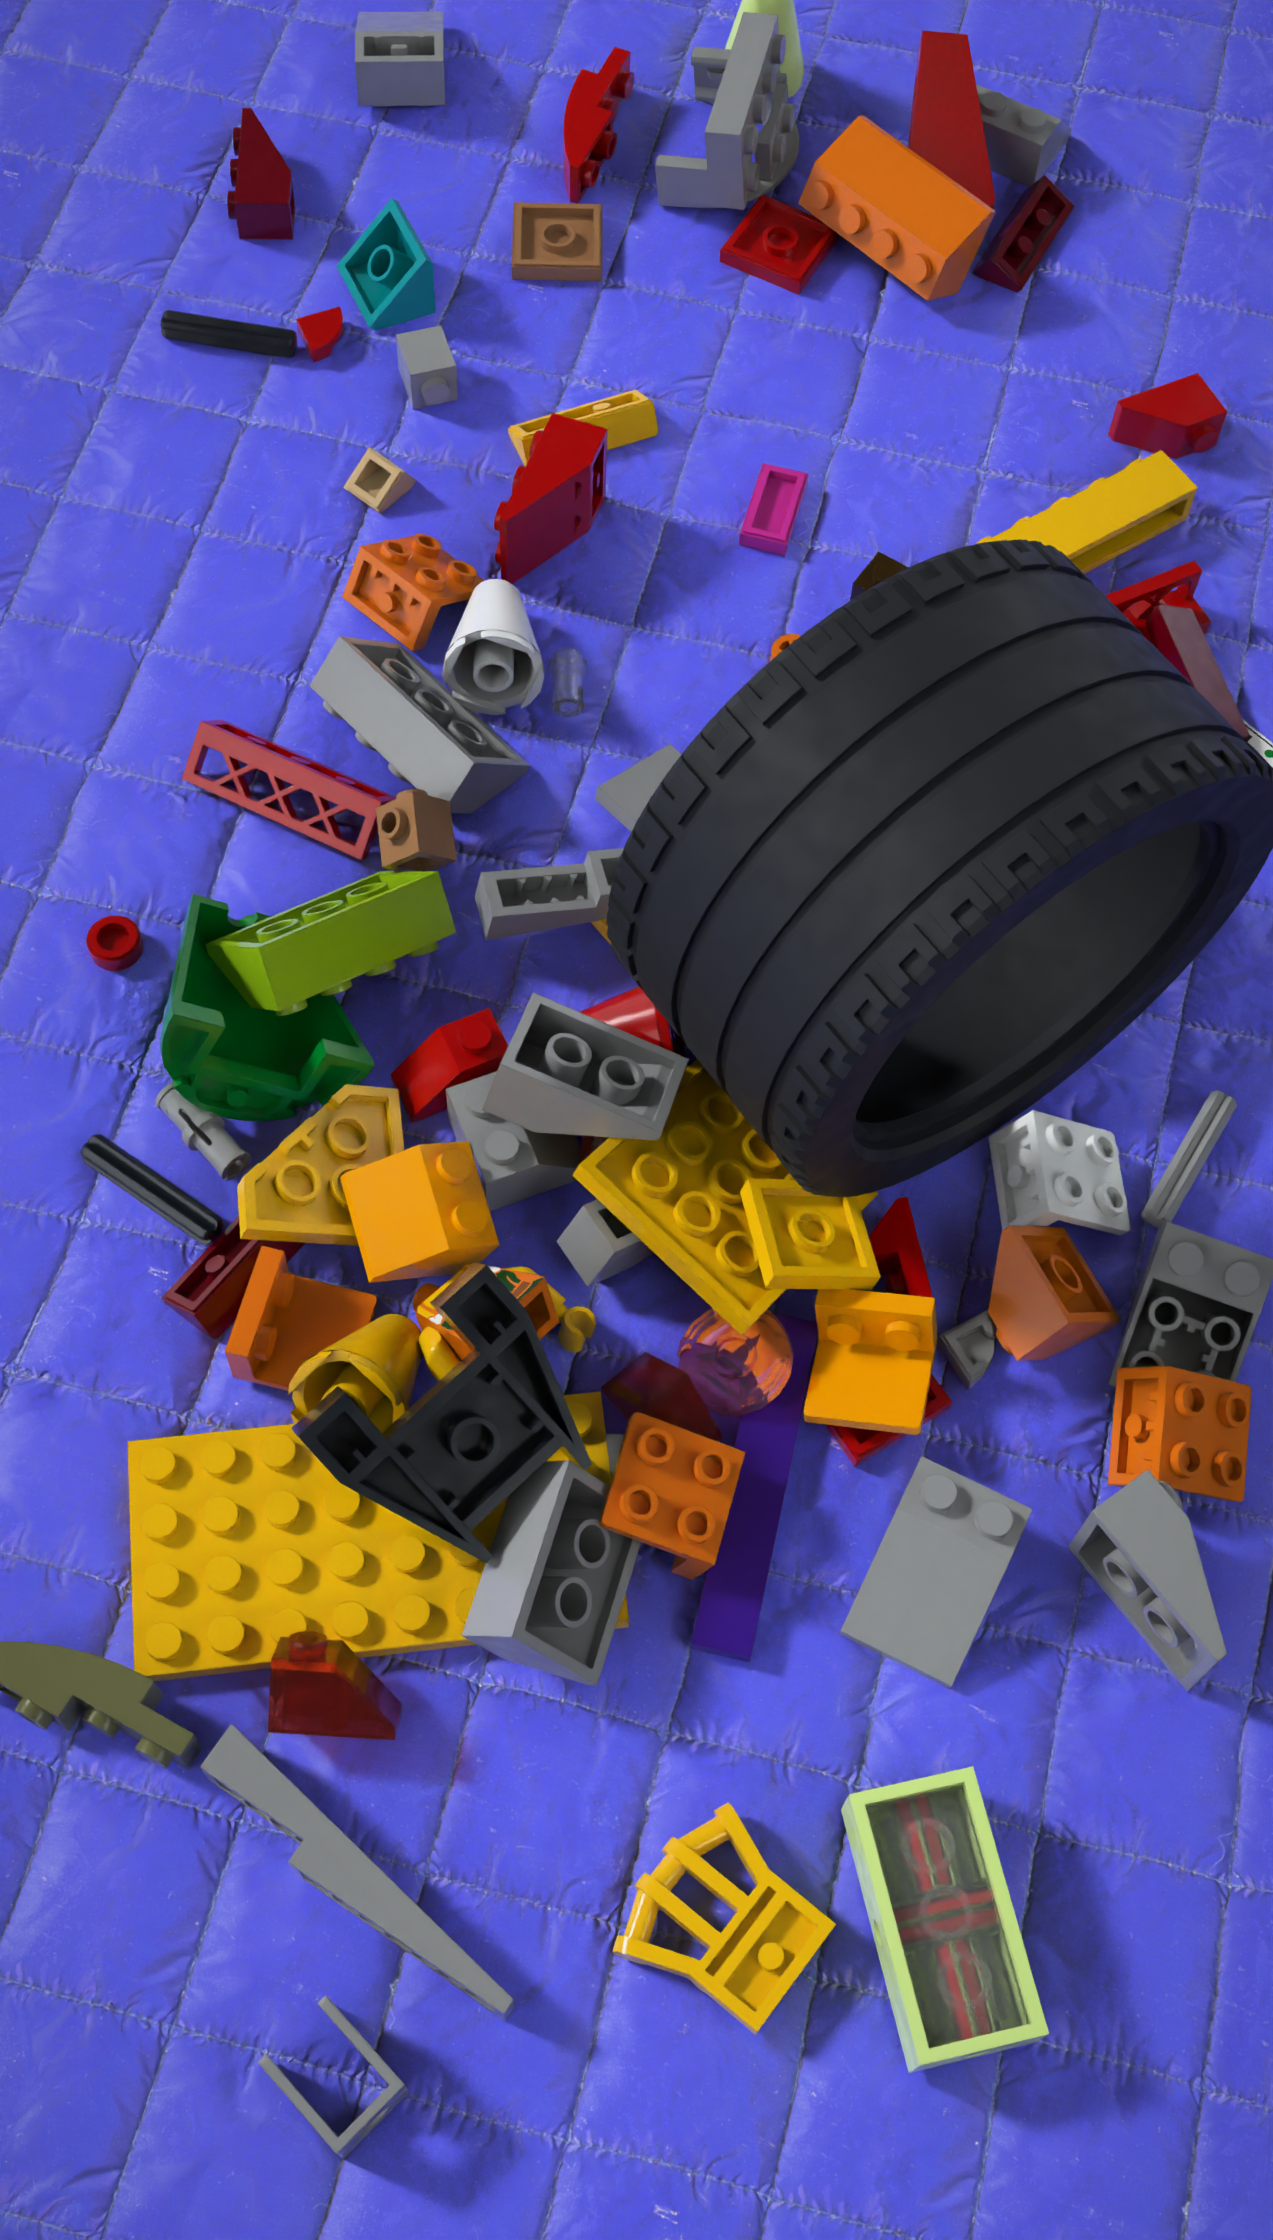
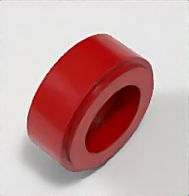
(114, 943)

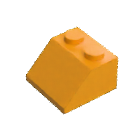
(420, 1212)

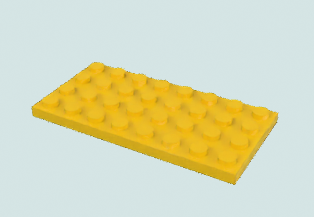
(260, 1541)

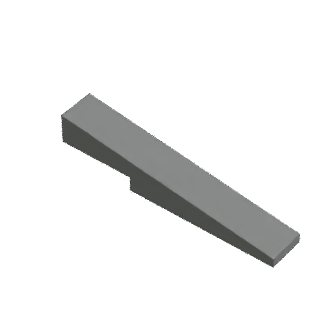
(547, 896)
(342, 1870)

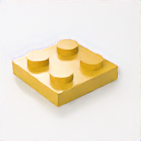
(808, 1237)

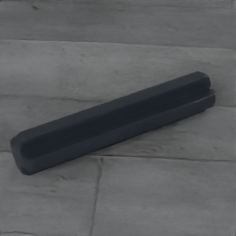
(229, 334)
(152, 1189)

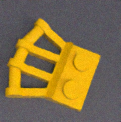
(758, 1949)

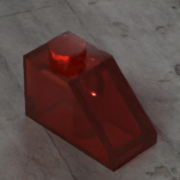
(328, 1691)

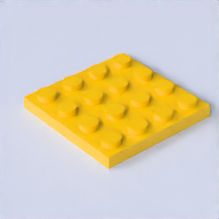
(687, 1197)

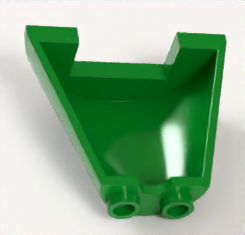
(247, 1058)

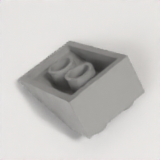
(583, 1077)
(1151, 1569)
(936, 1572)

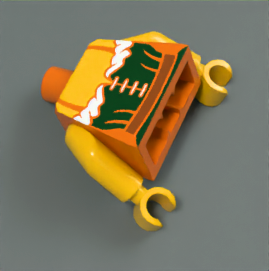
(444, 1347)

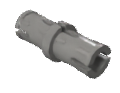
(204, 1133)

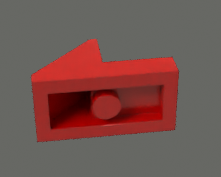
(899, 1252)

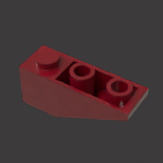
(263, 184)

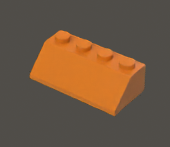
(897, 209)

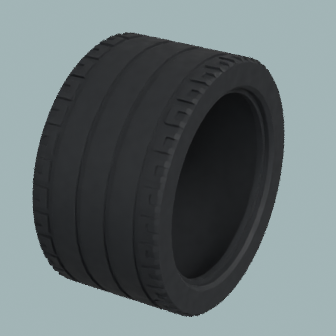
(935, 862)

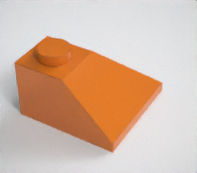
(1045, 1294)

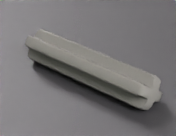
(1189, 1159)

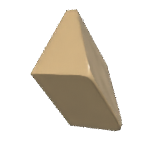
(378, 481)

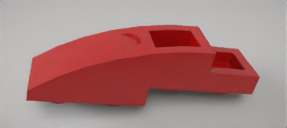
(590, 121)

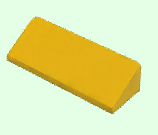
(625, 415)

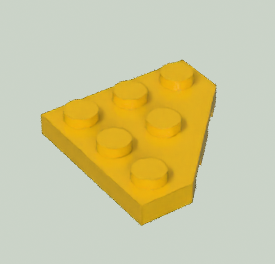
(299, 1186)

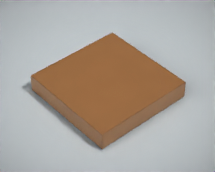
(557, 241)

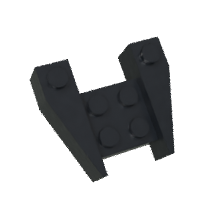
(465, 1437)

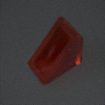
(660, 1392)

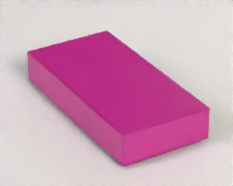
(773, 509)

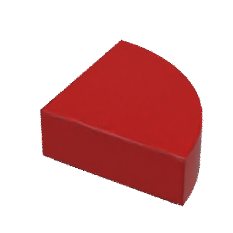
(321, 332)

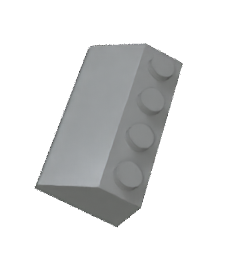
(415, 723)

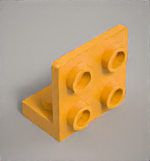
(872, 1360)

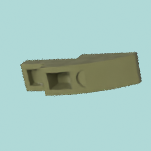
(62, 1682)

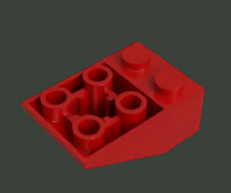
(552, 495)

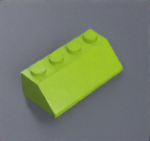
(335, 939)

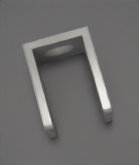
(374, 2113)

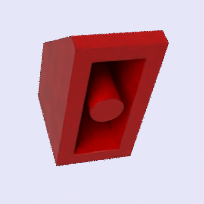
(1170, 418)
(448, 1058)

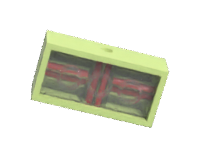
(942, 1920)

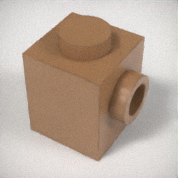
(415, 832)

